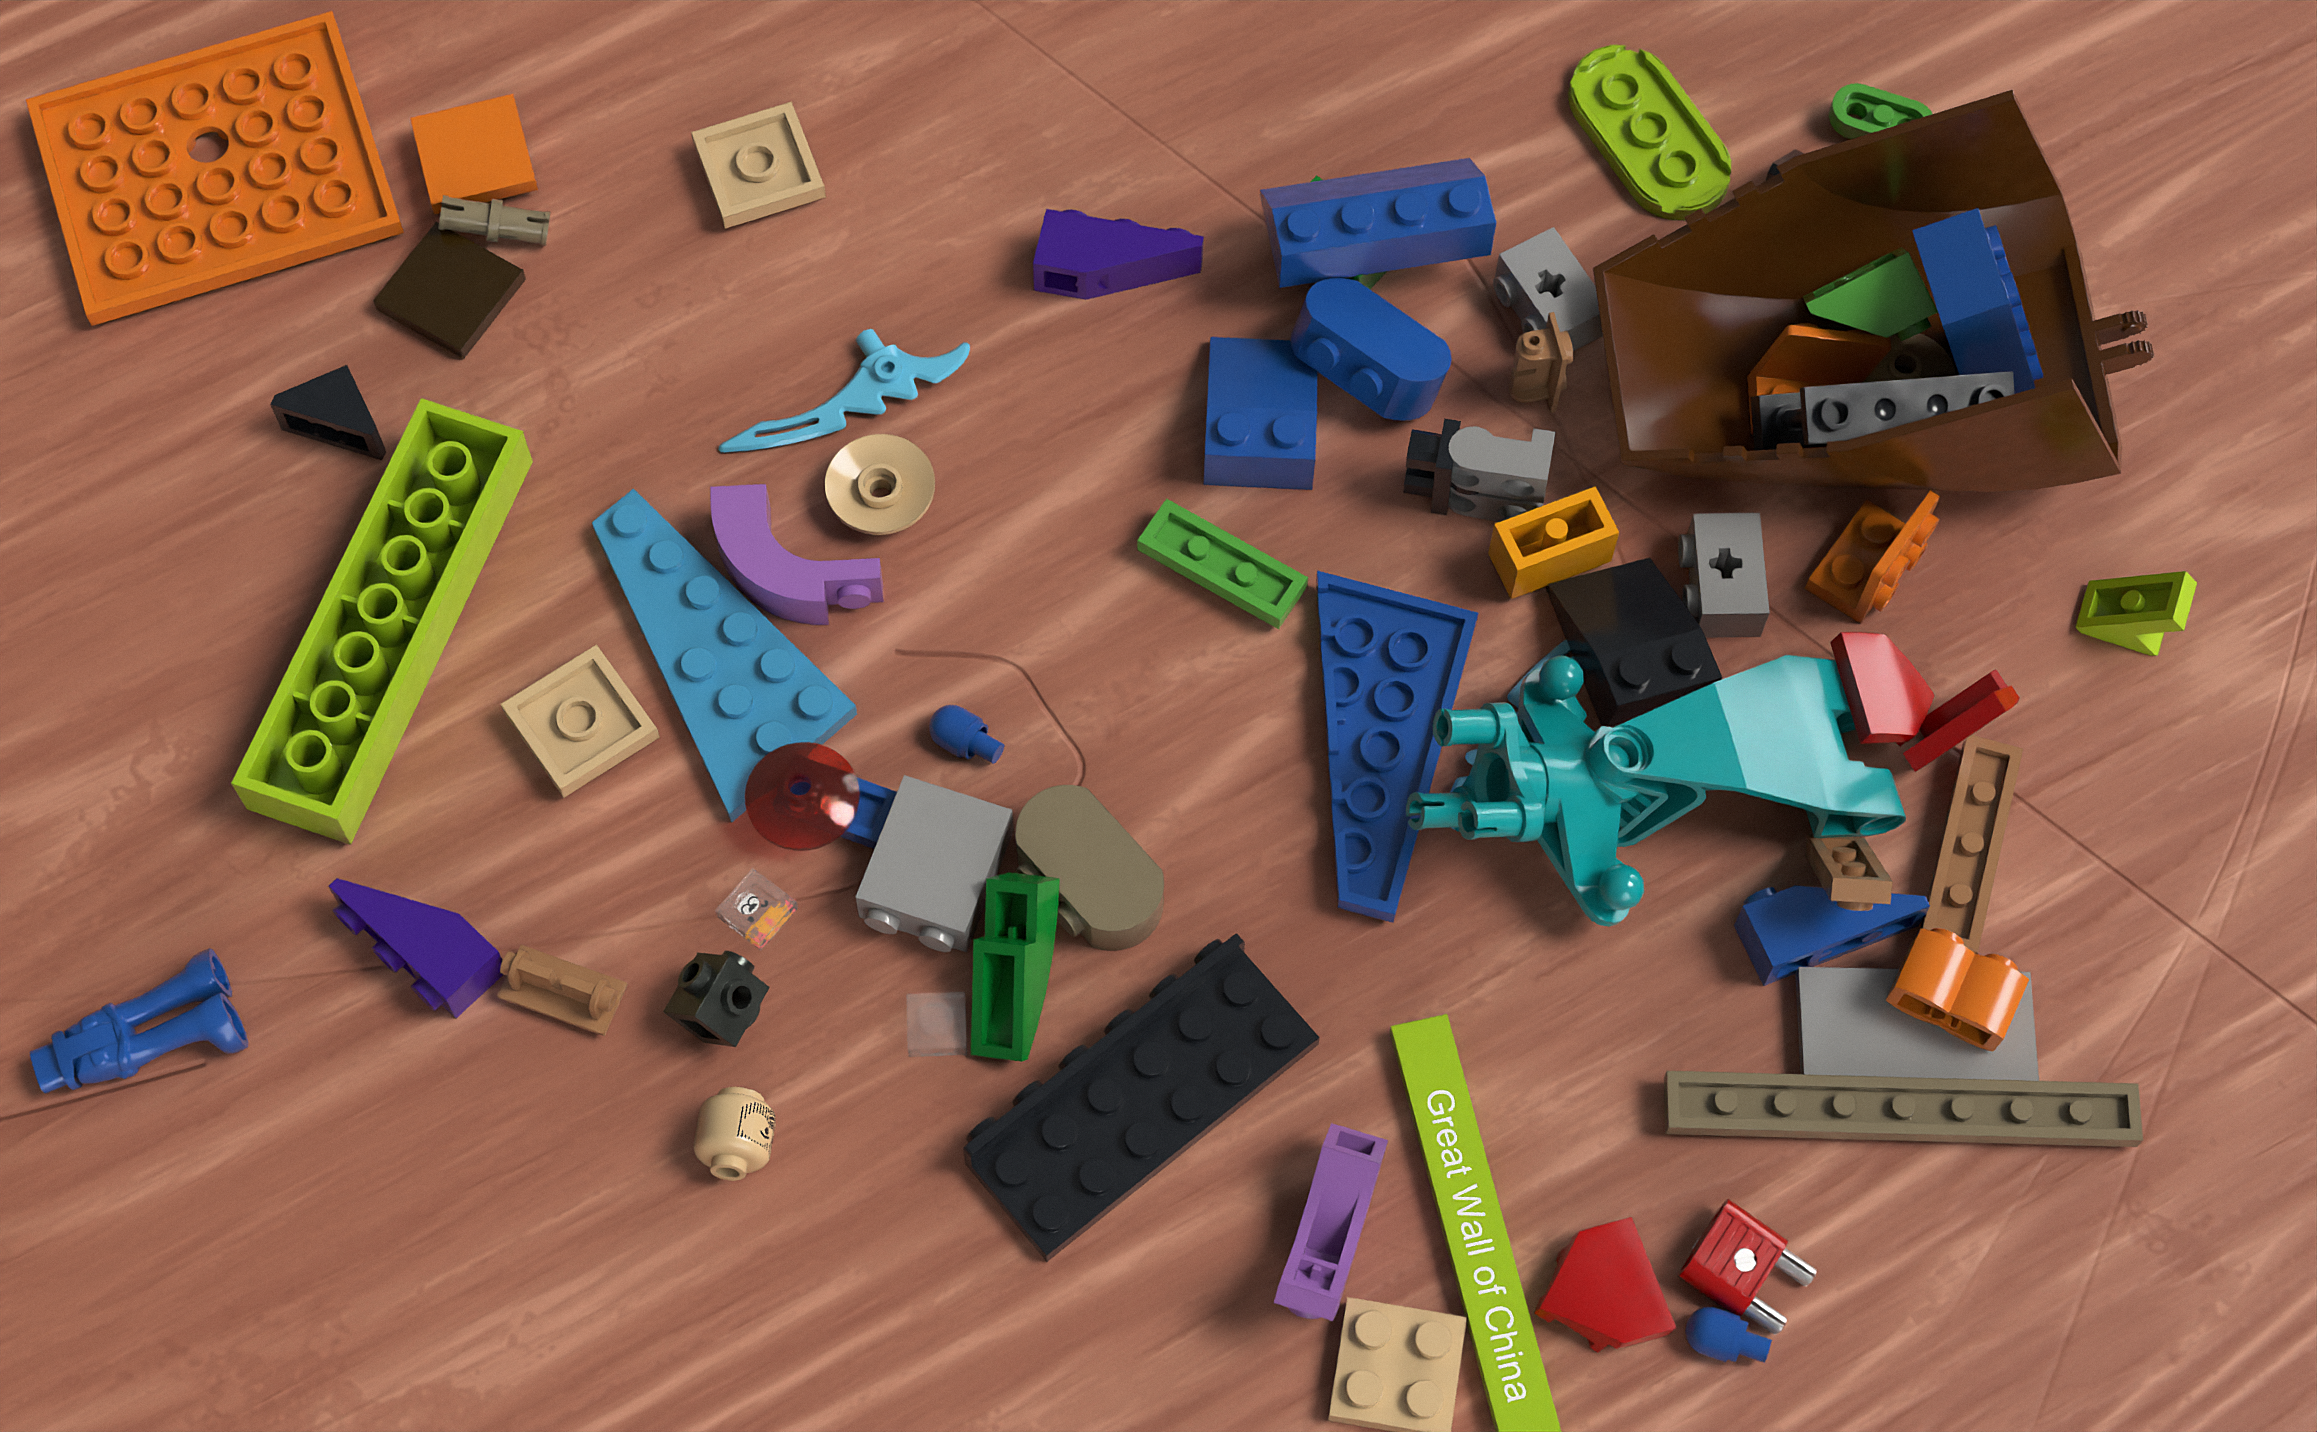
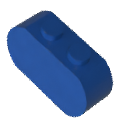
(1370, 349)

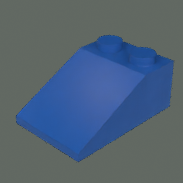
(1259, 415)

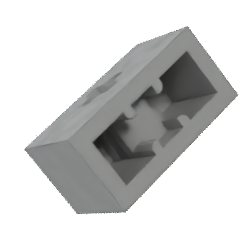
(1544, 279)
(1730, 546)

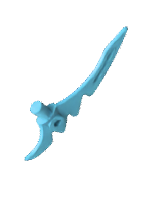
(883, 373)

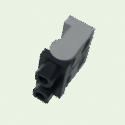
(1478, 471)

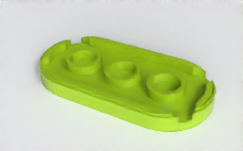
(1649, 132)

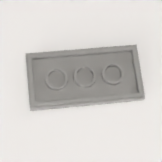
(1856, 1032)

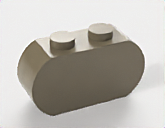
(1106, 879)

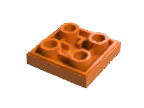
(474, 152)

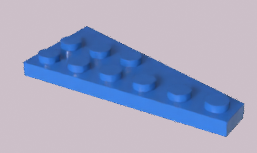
(1384, 678)

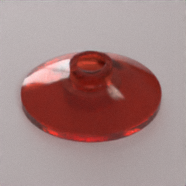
(806, 819)

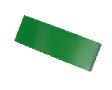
(1012, 964)

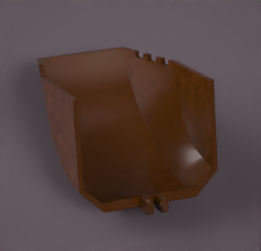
(1710, 299)

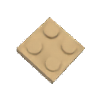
(758, 165)
(580, 721)
(1397, 1367)

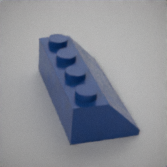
(1379, 221)

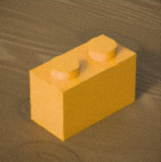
(1553, 542)

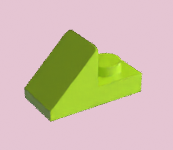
(2137, 609)

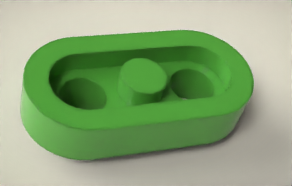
(1874, 106)

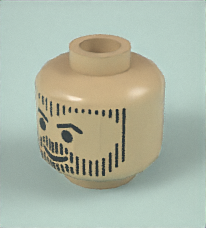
(734, 1133)

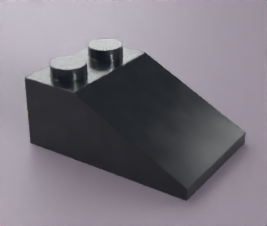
(1632, 639)

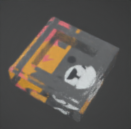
(756, 909)

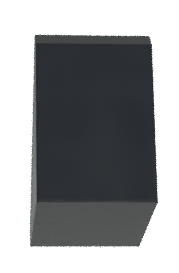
(331, 413)

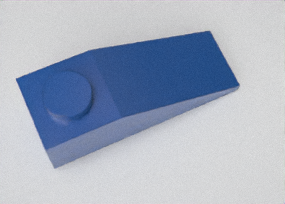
(1809, 929)

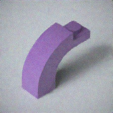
(773, 576)
(1331, 1223)

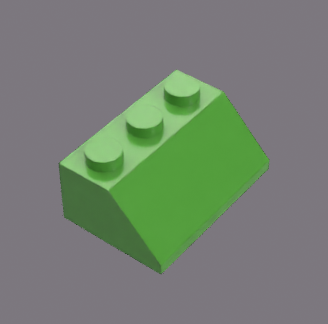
(1878, 298)

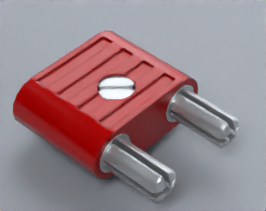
(1735, 1260)

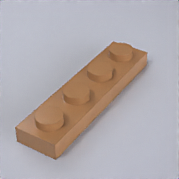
(1972, 838)

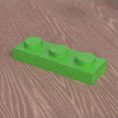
(1222, 563)

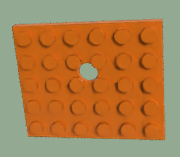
(164, 227)

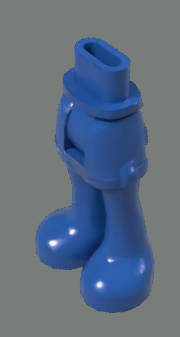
(108, 1046)

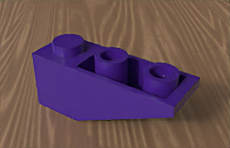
(1103, 256)
(431, 943)

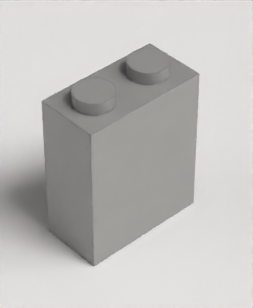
(934, 865)

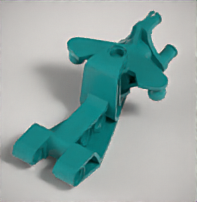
(1592, 791)

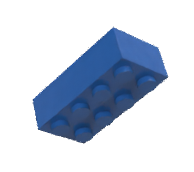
(1978, 298)

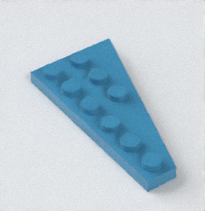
(721, 658)

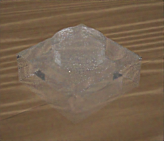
(936, 1024)

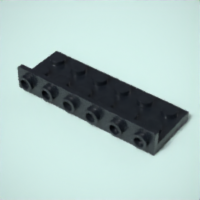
(1137, 1096)

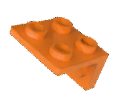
(1815, 357)
(1871, 558)

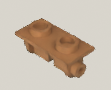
(1541, 364)
(560, 989)

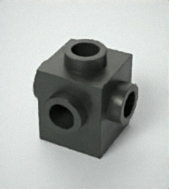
(717, 998)

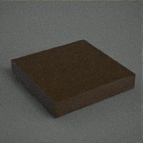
(449, 290)

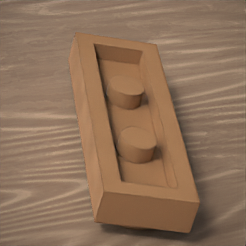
(1849, 872)

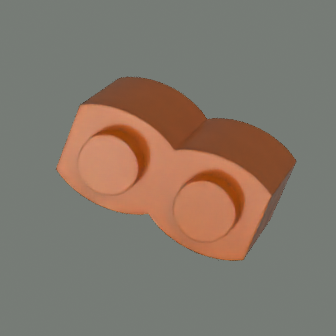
(1958, 989)

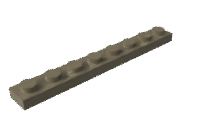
(1902, 1108)

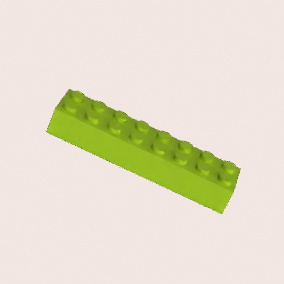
(383, 622)

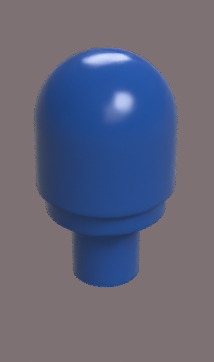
(963, 734)
(1724, 1336)

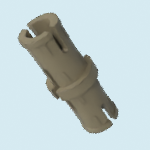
(494, 220)

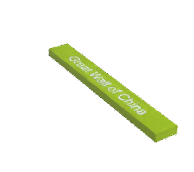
(1473, 1227)

